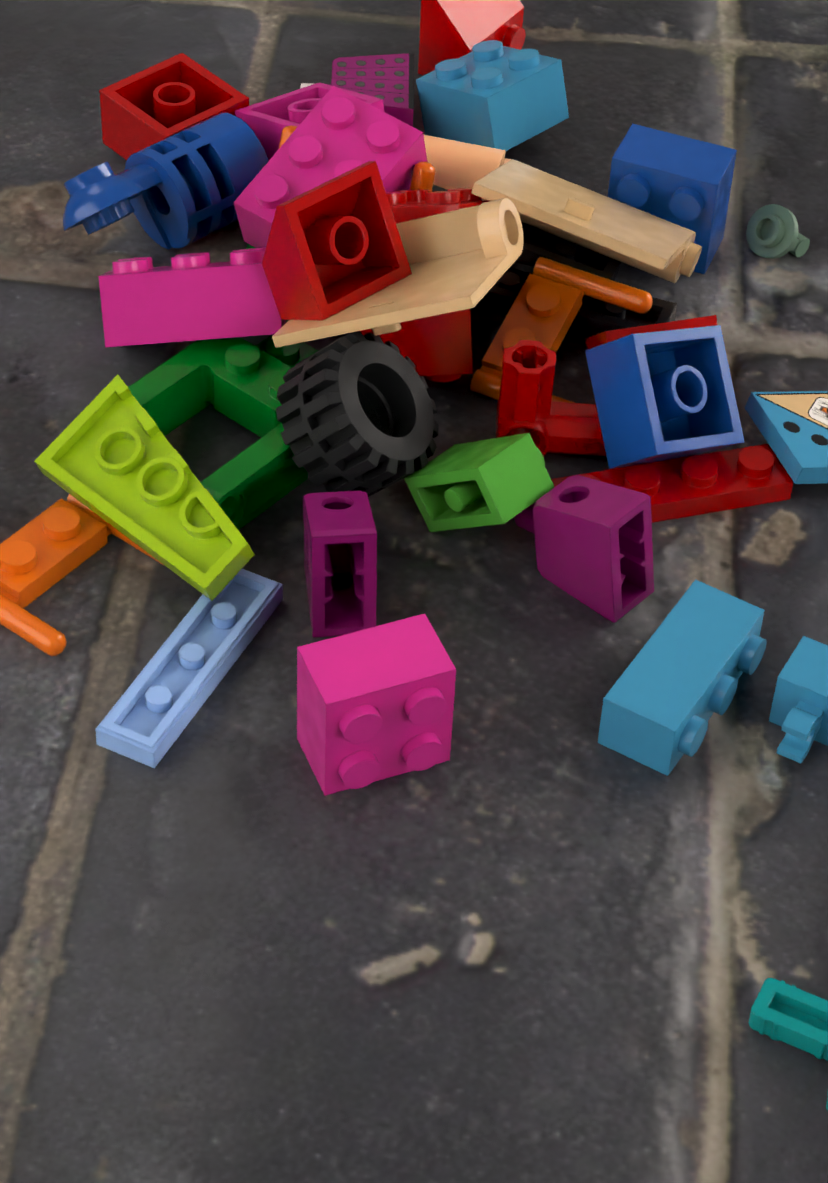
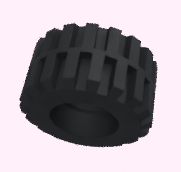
(357, 415)

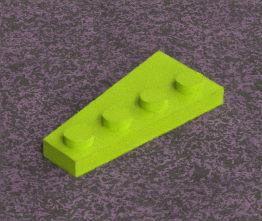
(143, 487)

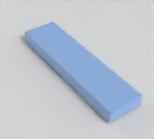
(188, 669)

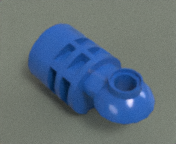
(174, 186)

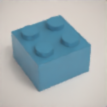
(493, 96)

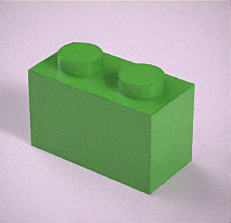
(480, 483)

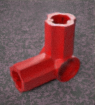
(528, 407)

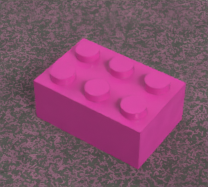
(327, 143)
(187, 299)

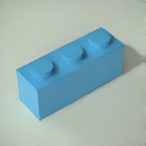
(682, 678)

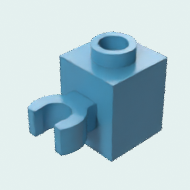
(802, 700)

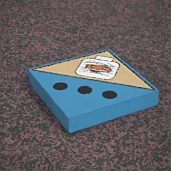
(795, 430)

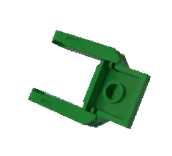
(243, 386)

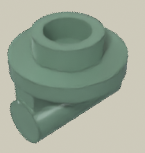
(775, 232)

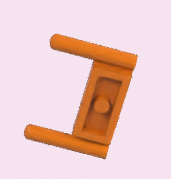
(546, 311)
(41, 557)

